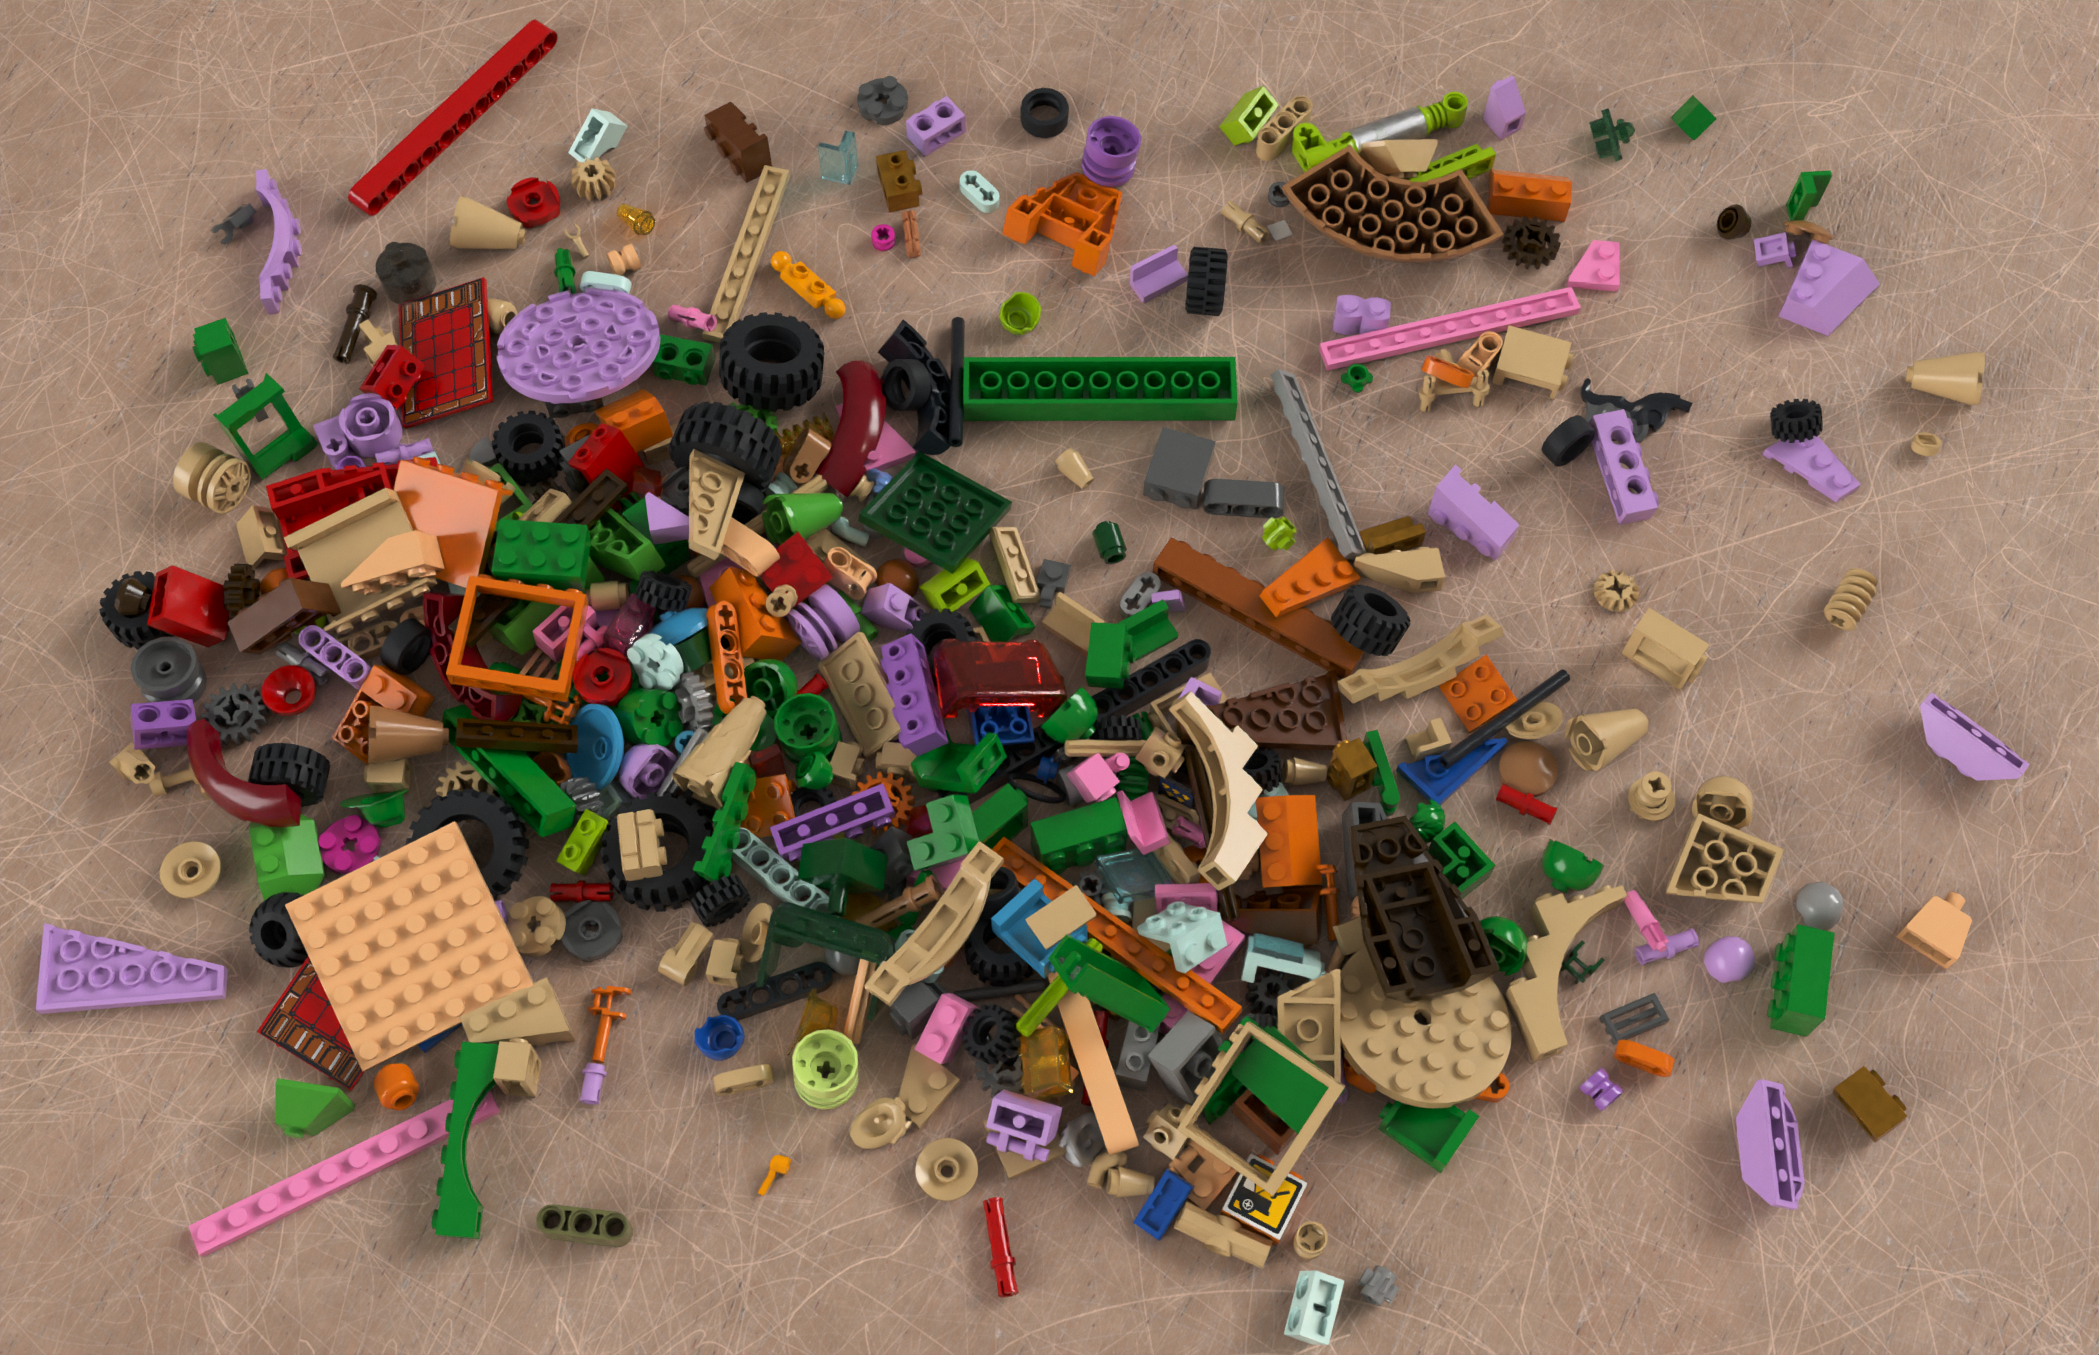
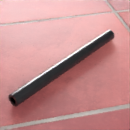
(956, 382)
(1504, 719)

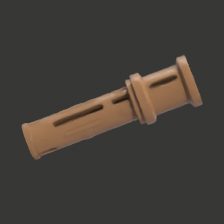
(911, 900)

